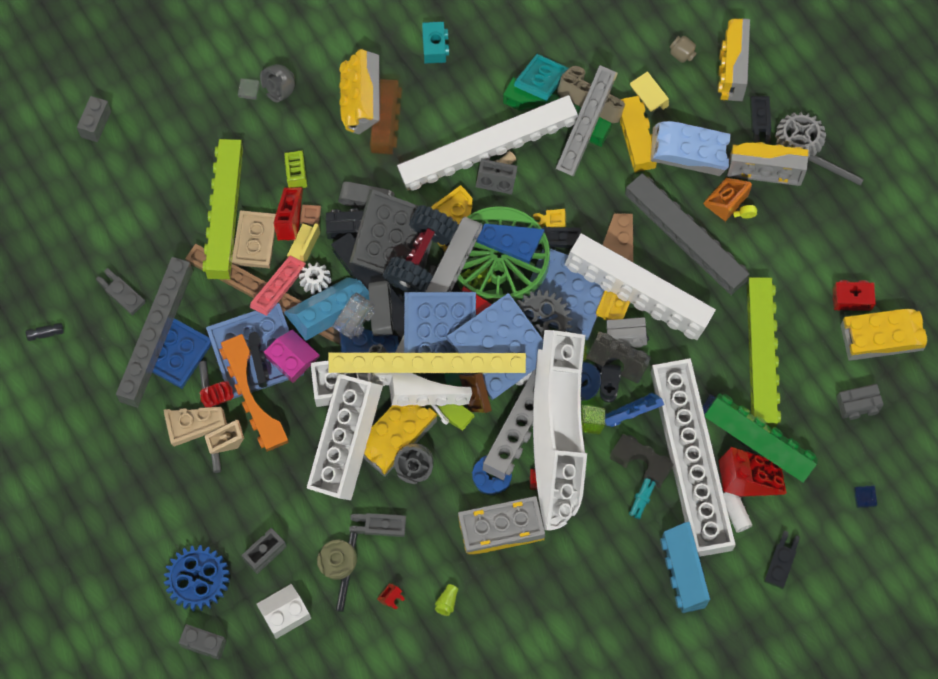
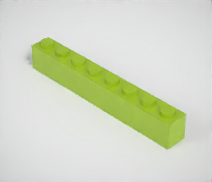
(224, 209)
(762, 350)

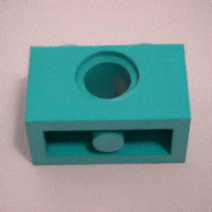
(435, 52)

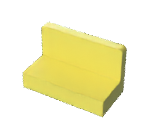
(649, 92)
(304, 242)

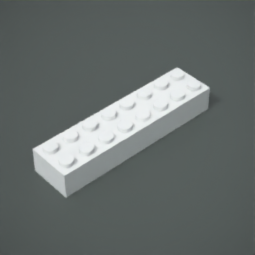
(639, 287)

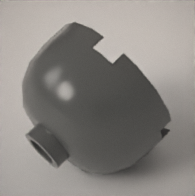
(278, 82)
(413, 463)

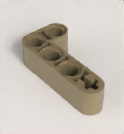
(574, 86)

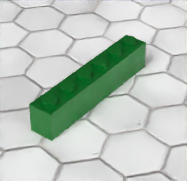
(761, 437)

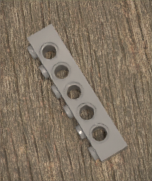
(494, 463)

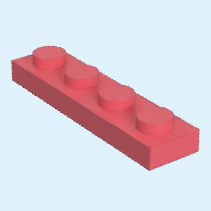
(277, 285)

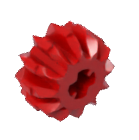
(216, 394)

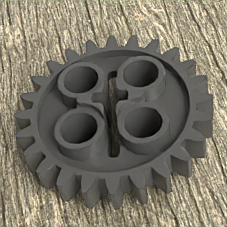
(536, 303)

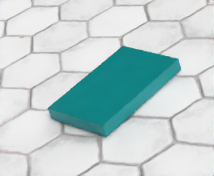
(540, 77)

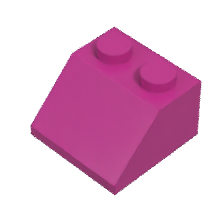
(291, 355)

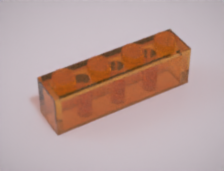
(383, 132)

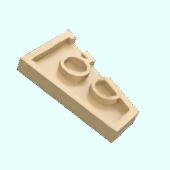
(187, 425)

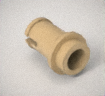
(508, 158)

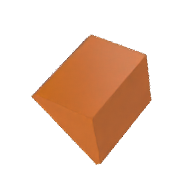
(728, 197)

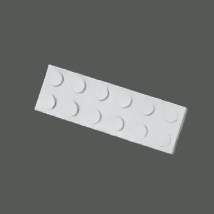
(344, 437)

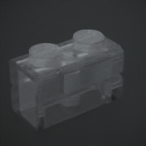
(354, 315)

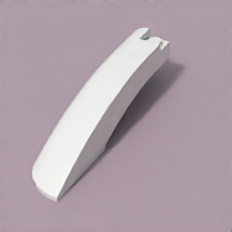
(558, 427)

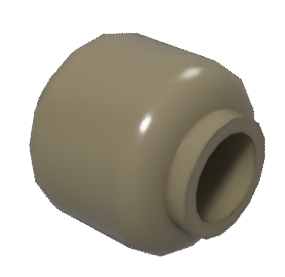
(683, 49)

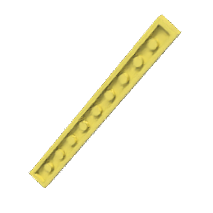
(426, 362)

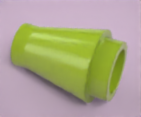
(446, 601)

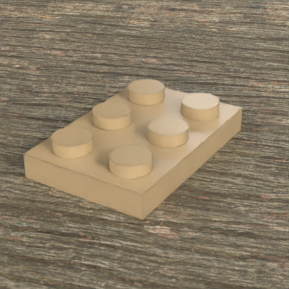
(254, 239)

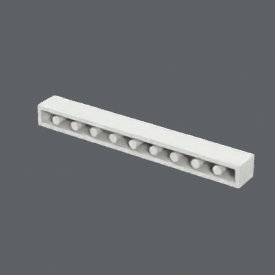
(487, 143)

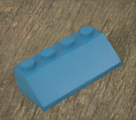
(323, 309)
(685, 568)

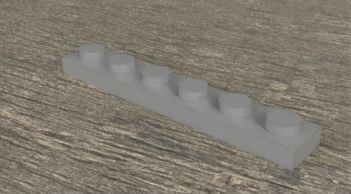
(586, 120)

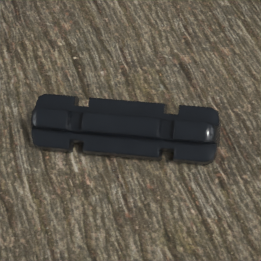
(45, 331)

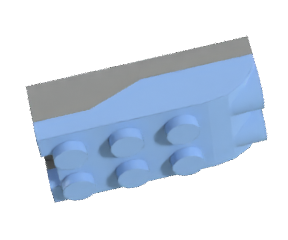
(690, 147)

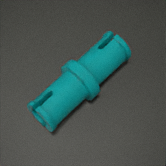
(642, 498)

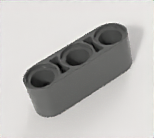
(357, 194)
(383, 318)

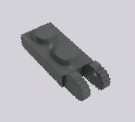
(121, 293)
(379, 524)

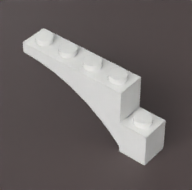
(415, 390)

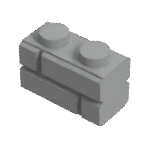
(629, 331)

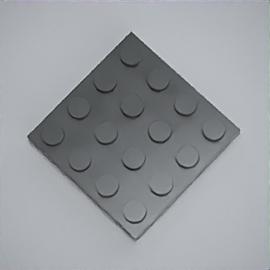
(385, 232)

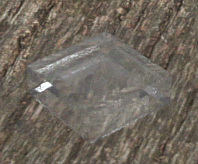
(248, 89)

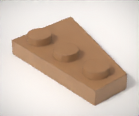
(620, 236)

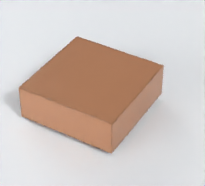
(310, 214)

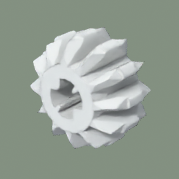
(314, 271)

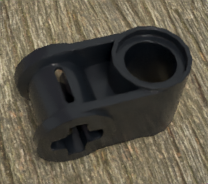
(610, 380)

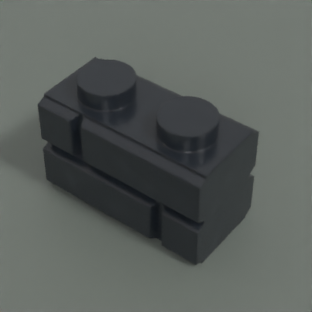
(341, 223)

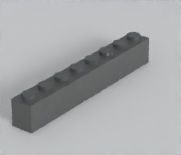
(687, 234)
(154, 332)

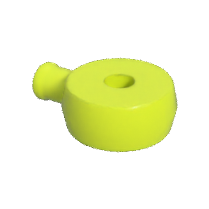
(747, 211)

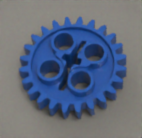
(189, 594)

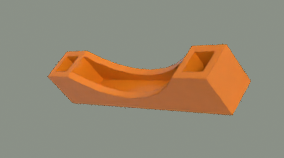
(269, 429)

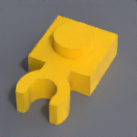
(553, 218)

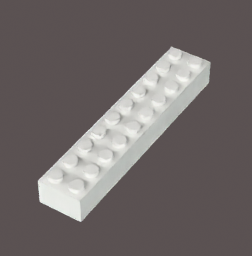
(692, 457)

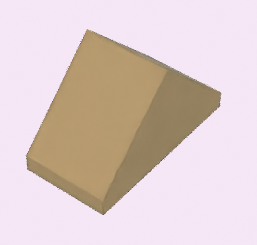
(225, 438)

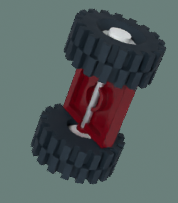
(431, 226)

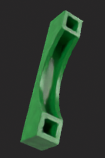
(523, 100)

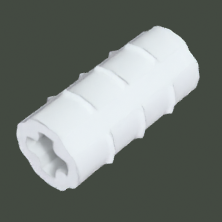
(737, 512)

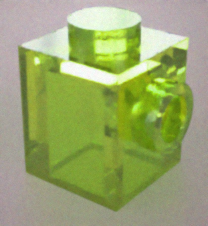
(592, 419)

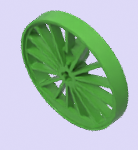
(499, 264)

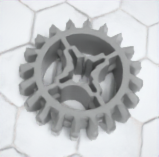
(801, 129)

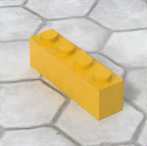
(636, 134)

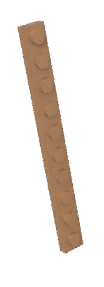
(252, 286)

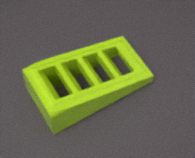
(295, 180)

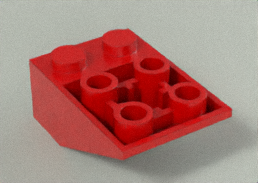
(750, 474)

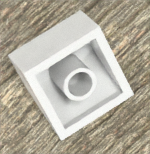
(283, 611)

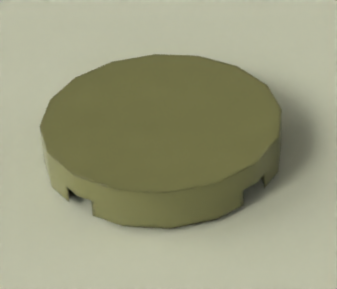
(337, 559)

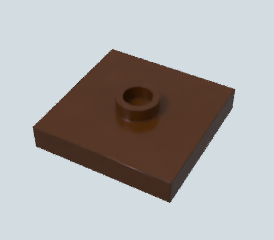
(479, 400)

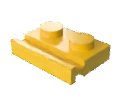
(612, 307)

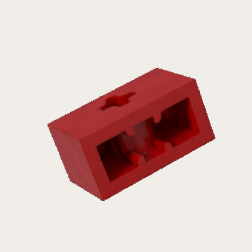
(854, 295)

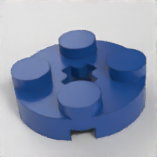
(487, 486)

